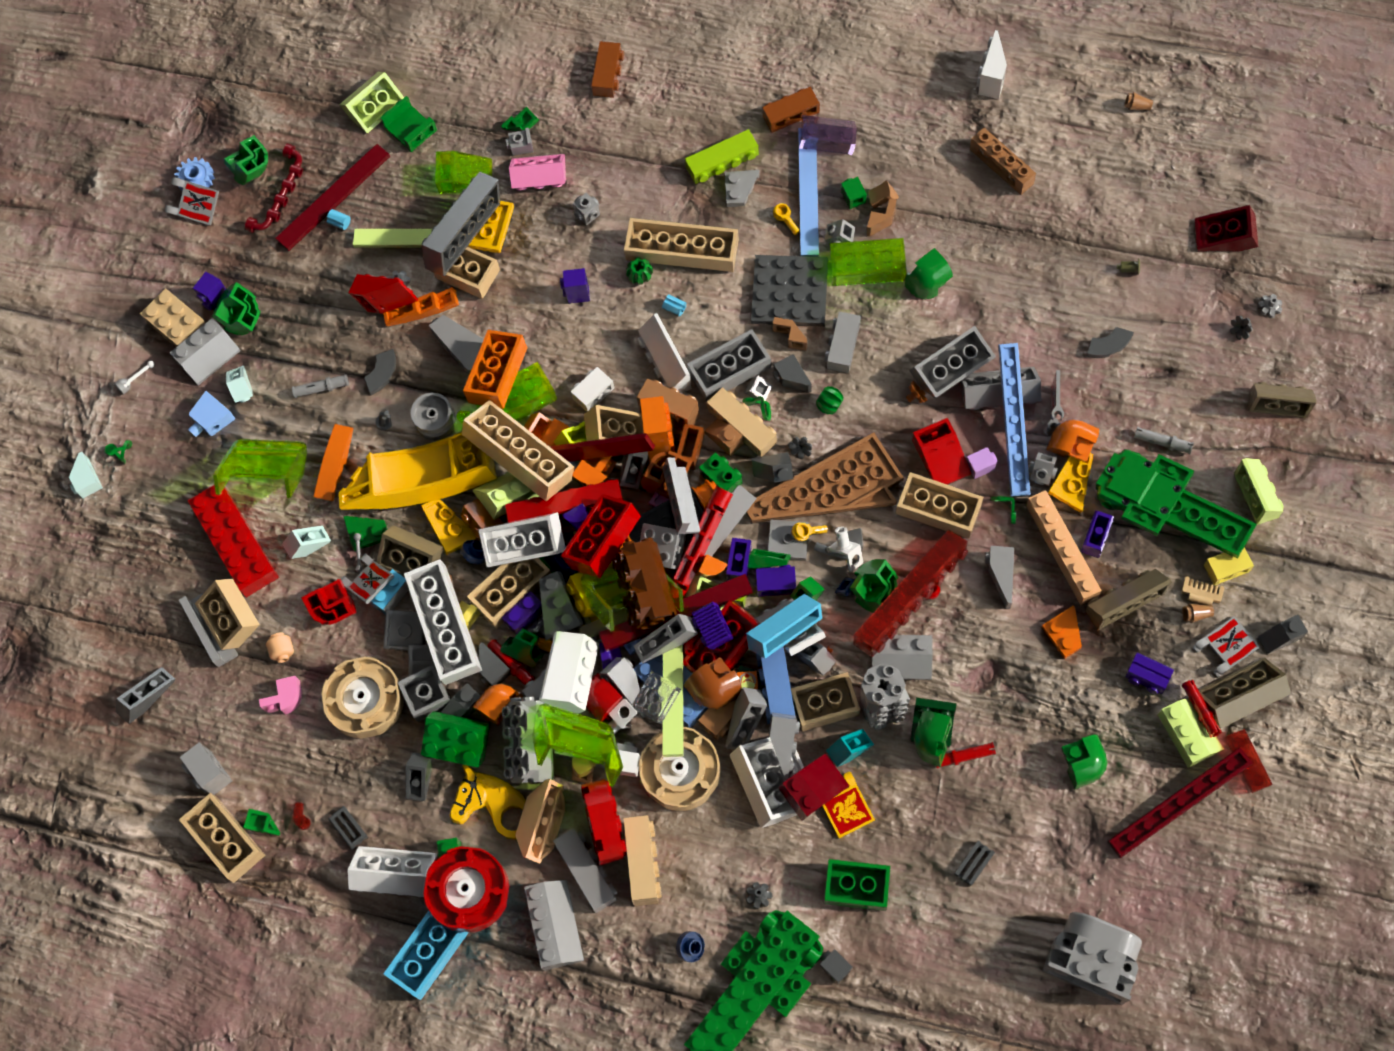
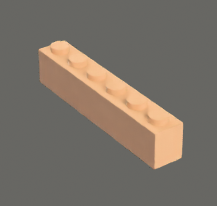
(1063, 547)

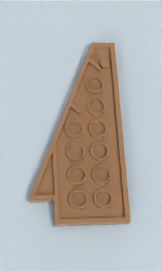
(841, 483)

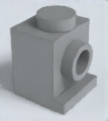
(520, 142)

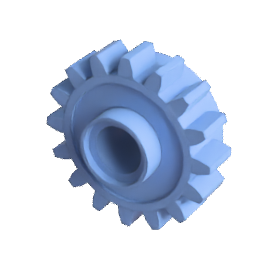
(196, 172)

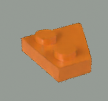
(1064, 632)

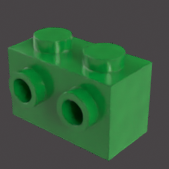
(718, 470)

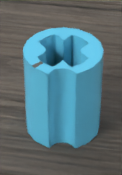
(338, 219)
(674, 305)

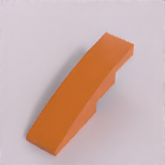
(425, 306)
(333, 461)

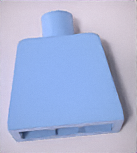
(209, 416)

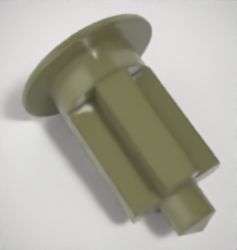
(1129, 266)

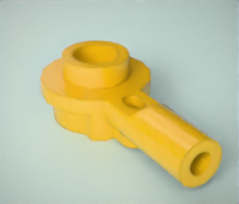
(782, 213)
(802, 531)

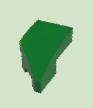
(523, 120)
(260, 822)

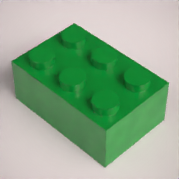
(455, 739)
(857, 885)

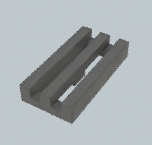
(358, 840)
(984, 849)

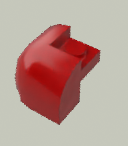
(330, 603)
(602, 698)

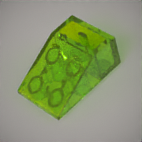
(457, 169)

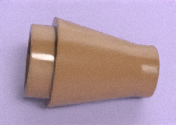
(1137, 102)
(1195, 612)

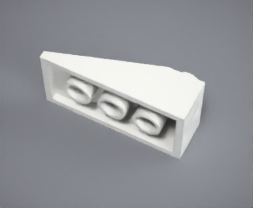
(522, 540)

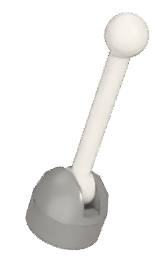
(123, 385)

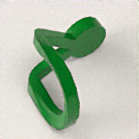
(759, 400)
(112, 450)
(1007, 499)

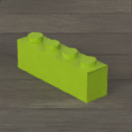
(722, 156)

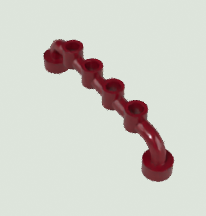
(280, 199)

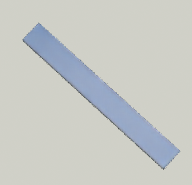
(808, 202)
(1014, 419)

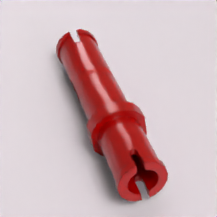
(517, 669)
(1205, 715)
(959, 756)

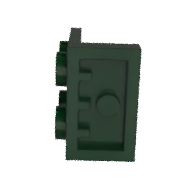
(941, 707)

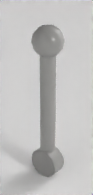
(359, 568)

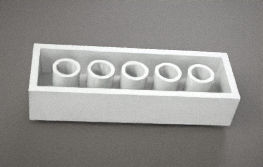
(442, 622)

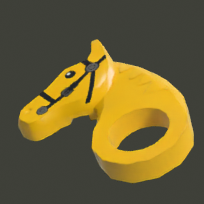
(486, 791)

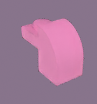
(288, 696)

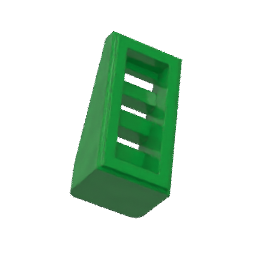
(763, 558)

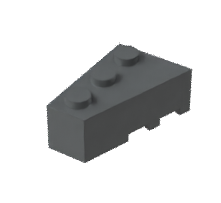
(558, 606)

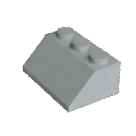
(205, 351)
(908, 654)

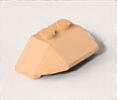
(541, 820)

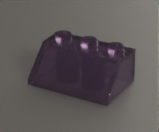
(827, 134)

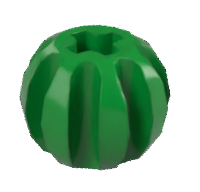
(639, 271)
(829, 400)

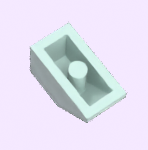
(239, 384)
(84, 477)
(305, 541)

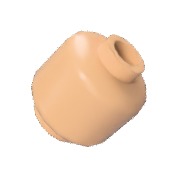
(279, 647)

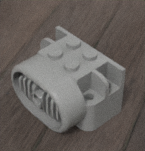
(1095, 957)

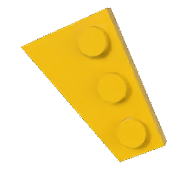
(493, 232)

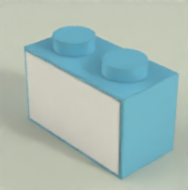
(391, 593)

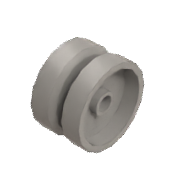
(433, 416)

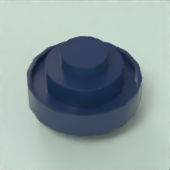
(473, 552)
(690, 946)

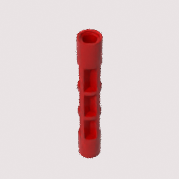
(700, 541)

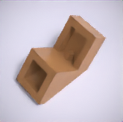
(879, 221)
(796, 337)

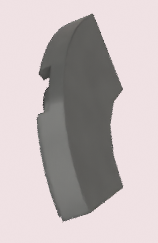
(1109, 345)
(382, 372)

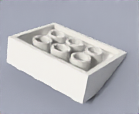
(760, 777)

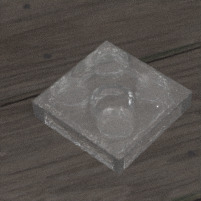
(656, 697)

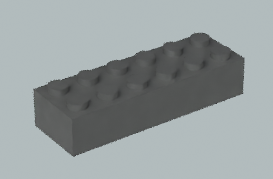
(461, 224)

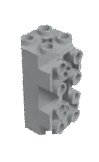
(883, 696)
(520, 756)

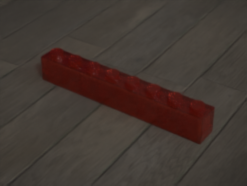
(910, 593)

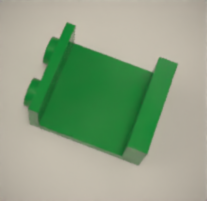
(408, 124)

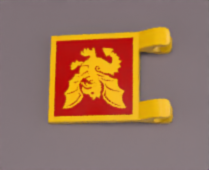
(848, 809)

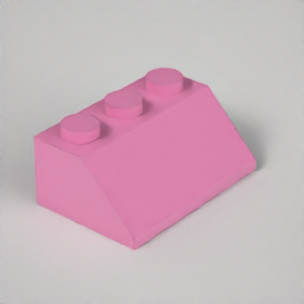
(537, 171)

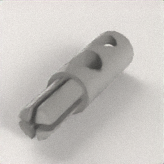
(822, 548)

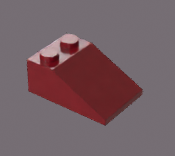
(1227, 230)
(813, 786)

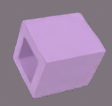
(981, 462)

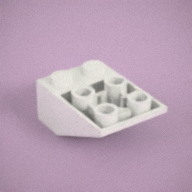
(993, 70)

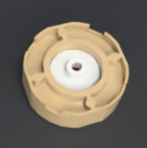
(362, 698)
(685, 787)

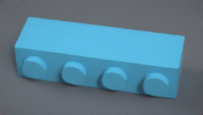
(784, 626)

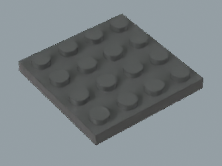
(790, 289)

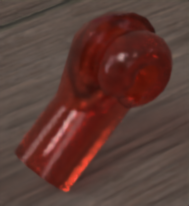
(299, 818)

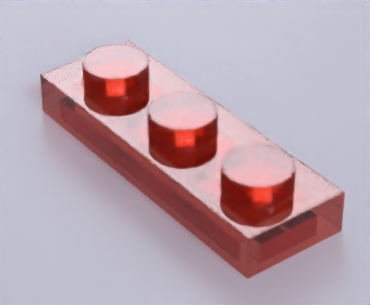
(1255, 774)

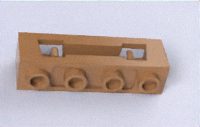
(1002, 161)

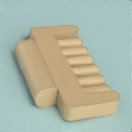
(1202, 596)

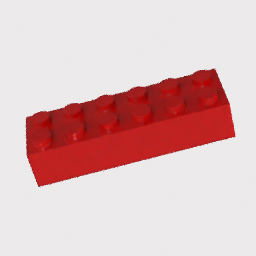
(562, 502)
(233, 540)

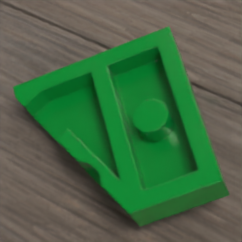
(369, 529)

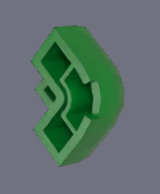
(249, 161)
(928, 276)
(237, 310)
(873, 584)
(932, 736)
(1085, 760)

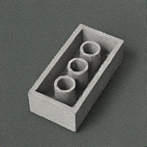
(729, 365)

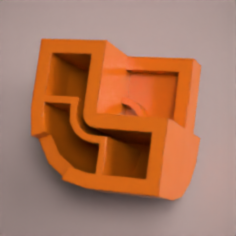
(1073, 439)
(593, 470)
(493, 701)

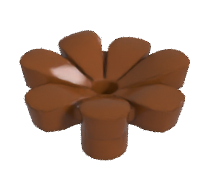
(916, 393)

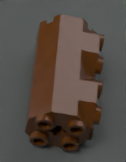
(645, 583)

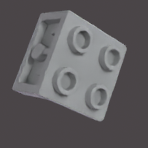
(669, 543)

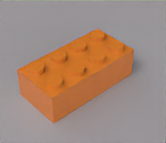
(495, 368)
(657, 424)

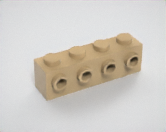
(755, 433)

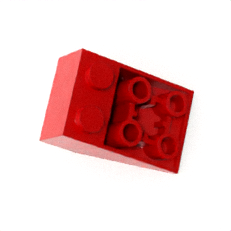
(380, 293)
(941, 452)

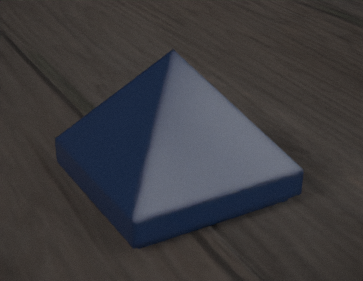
(844, 587)

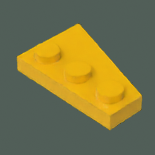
(1072, 483)
(447, 526)

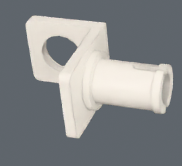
(847, 548)
(619, 721)

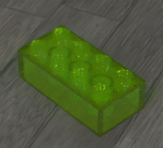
(867, 262)
(529, 393)

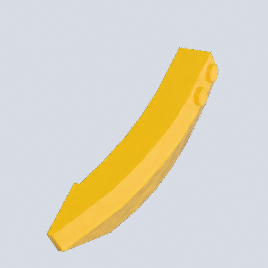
(418, 475)

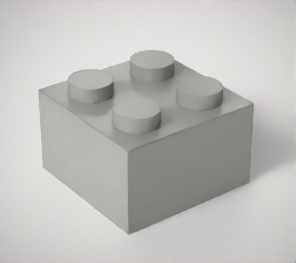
(424, 693)
(205, 769)

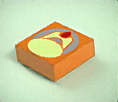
(748, 679)

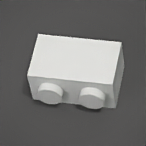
(592, 389)

